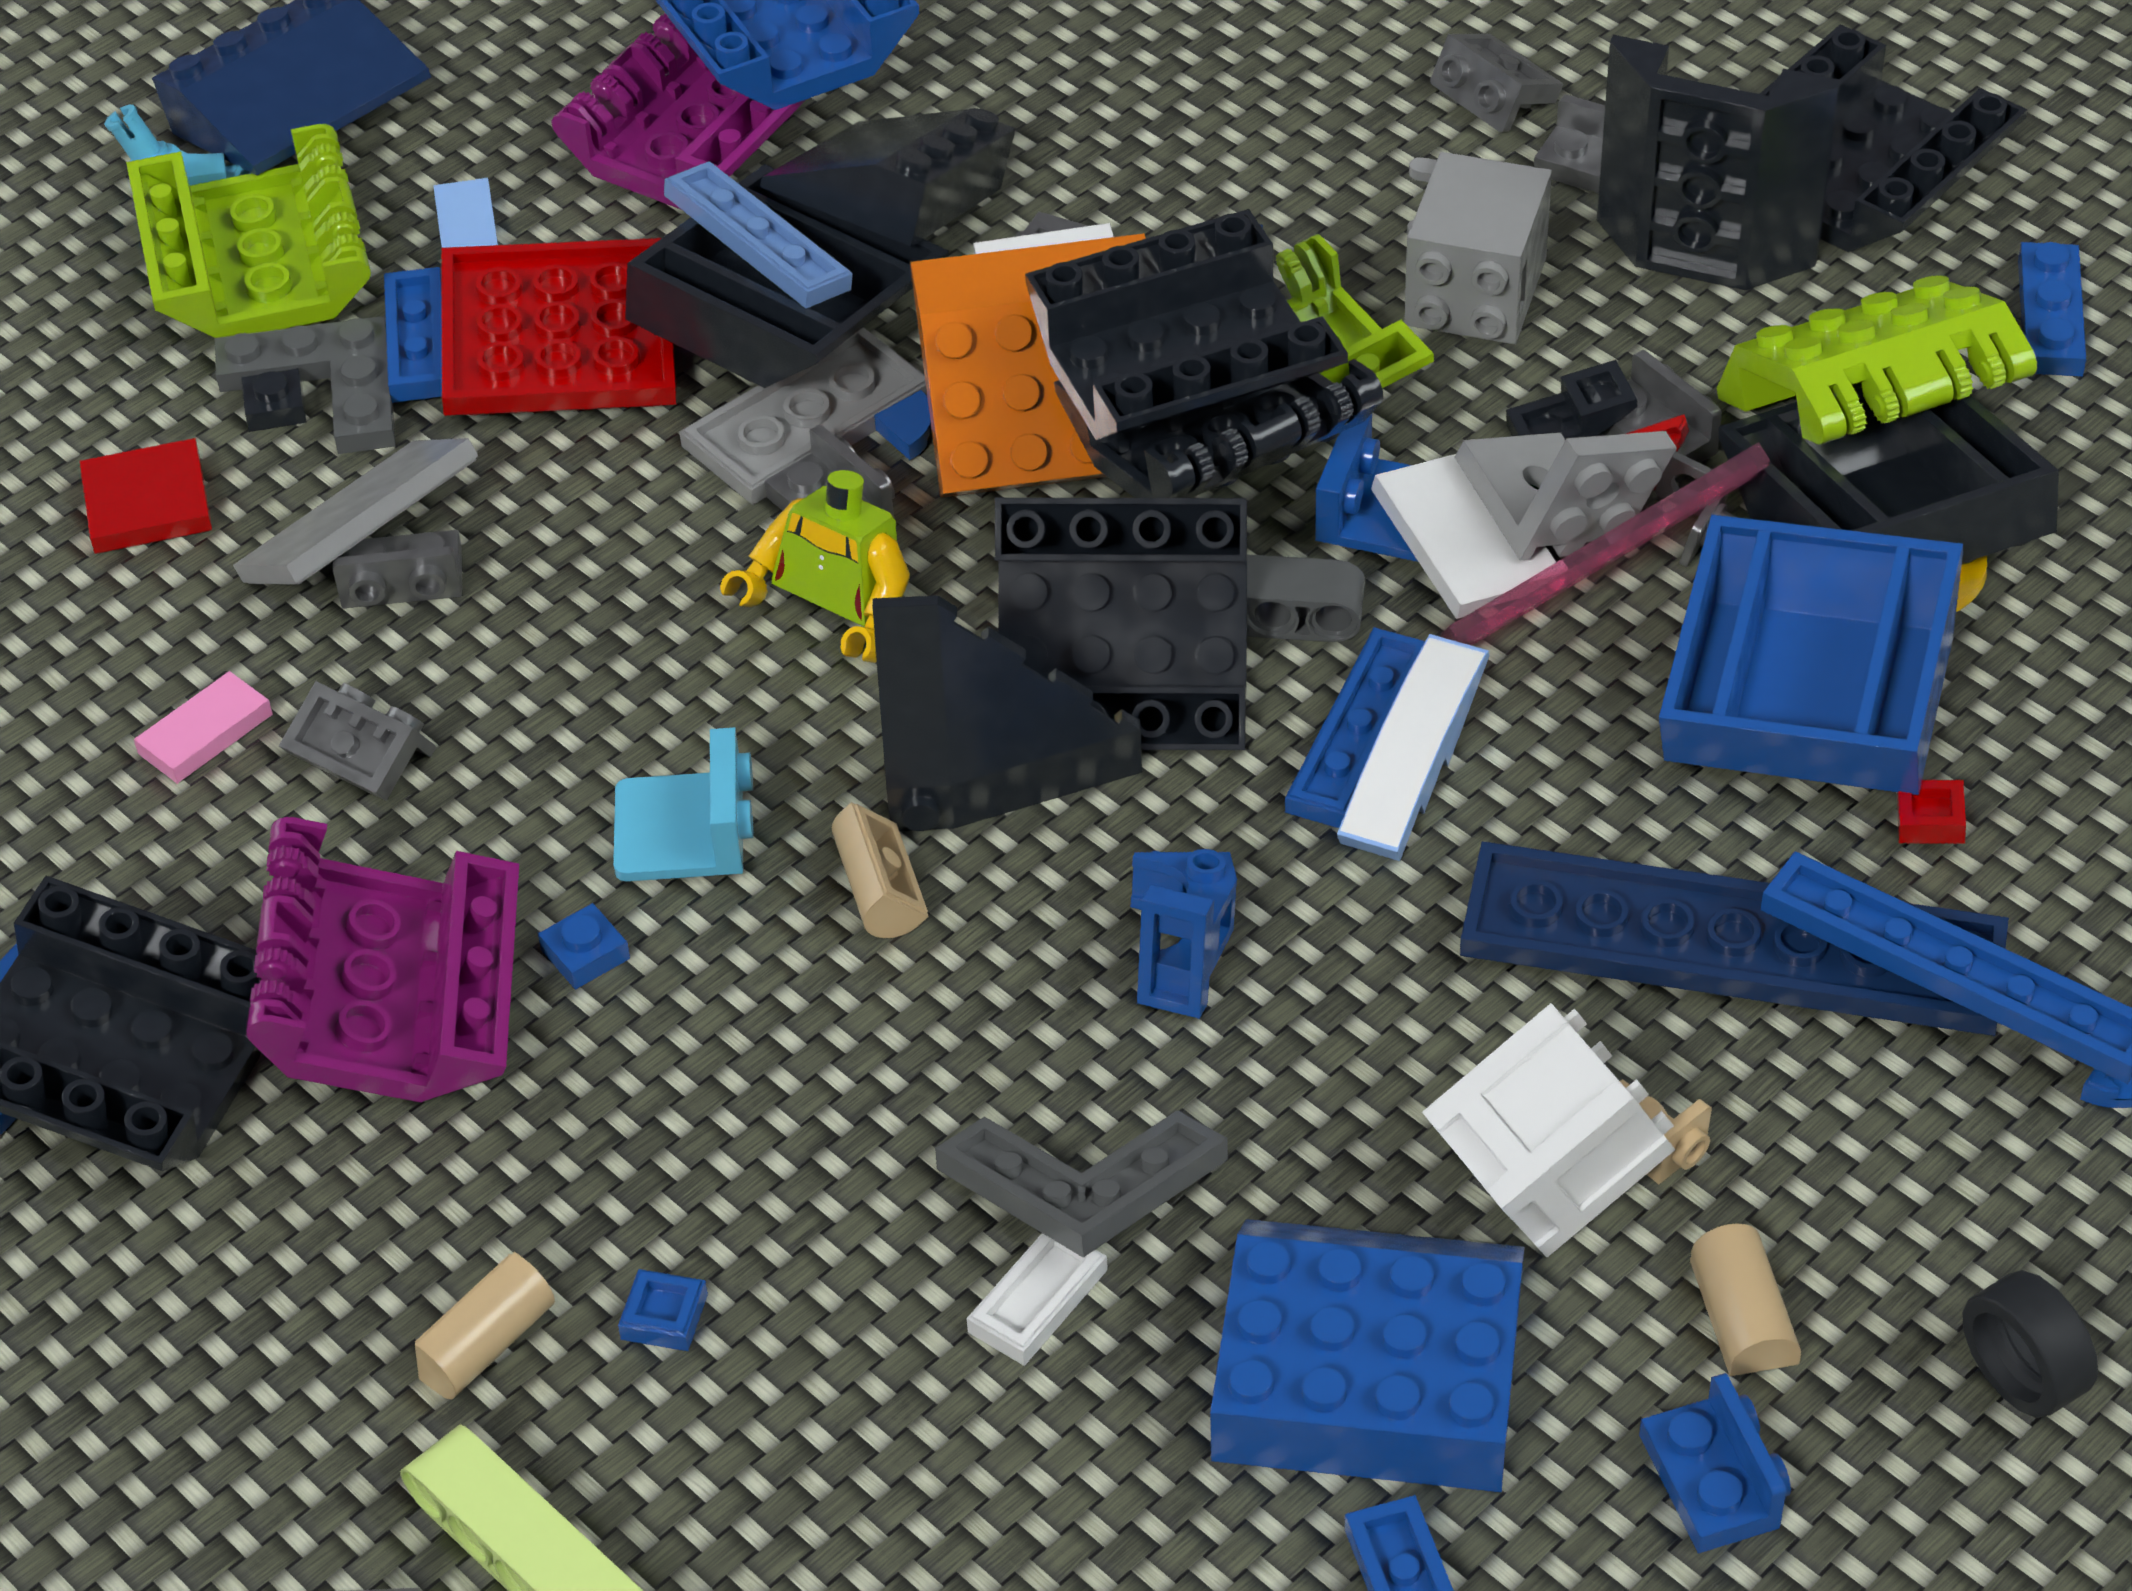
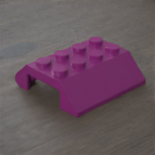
(662, 116)
(382, 972)

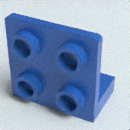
(1345, 504)

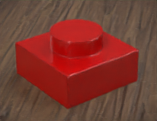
(1934, 814)

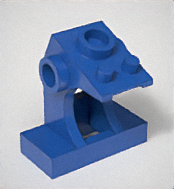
(1190, 899)

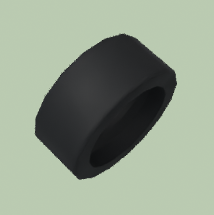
(2030, 1343)

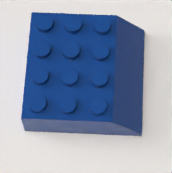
(1812, 654)
(1367, 1355)

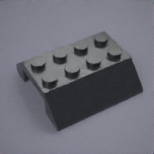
(1229, 438)

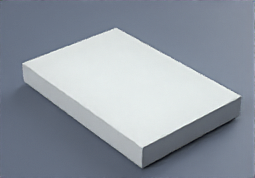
(1453, 534)

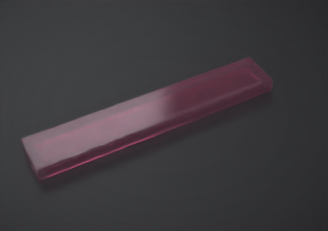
(1608, 547)

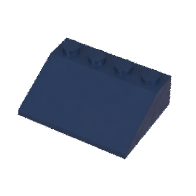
(283, 74)

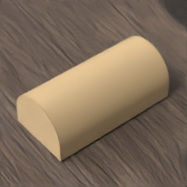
(878, 872)
(1743, 1300)
(482, 1325)

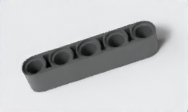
(1303, 598)

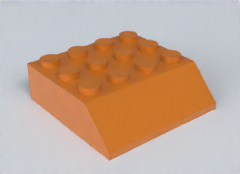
(991, 374)

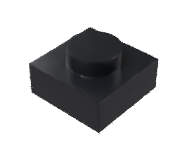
(273, 399)

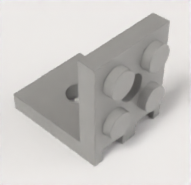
(1581, 482)

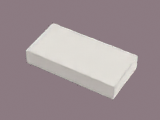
(1035, 1298)

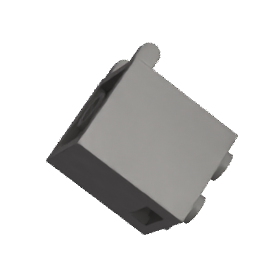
(1476, 245)

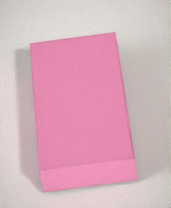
(203, 727)

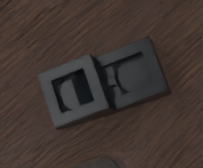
(1585, 407)

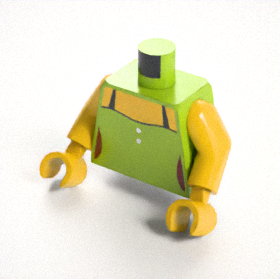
(831, 554)

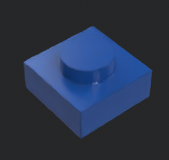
(584, 946)

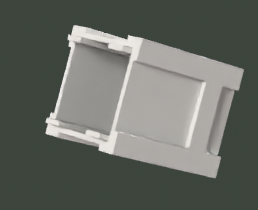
(1550, 1128)

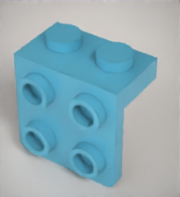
(686, 820)

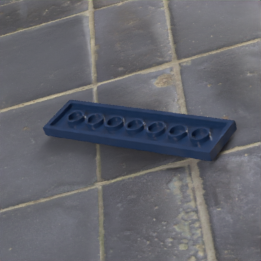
(1688, 936)

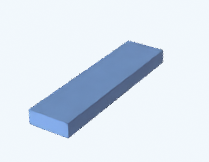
(758, 234)

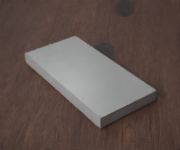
(771, 425)
(356, 511)

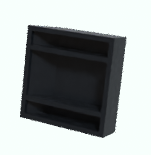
(734, 316)
(1924, 476)

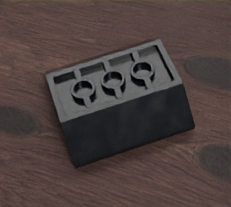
(1890, 146)
(1713, 174)
(1174, 325)
(1134, 606)
(123, 1026)

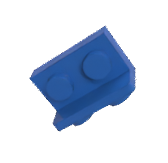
(1717, 1467)

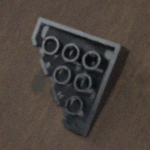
(978, 728)

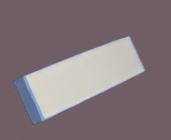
(1413, 747)

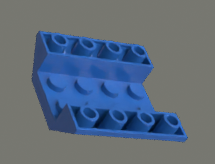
(791, 47)

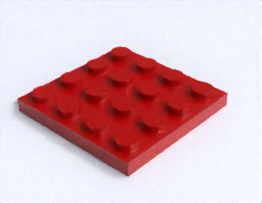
(547, 330)

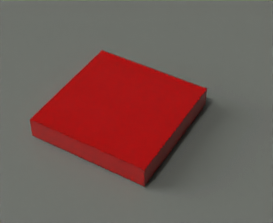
(145, 495)

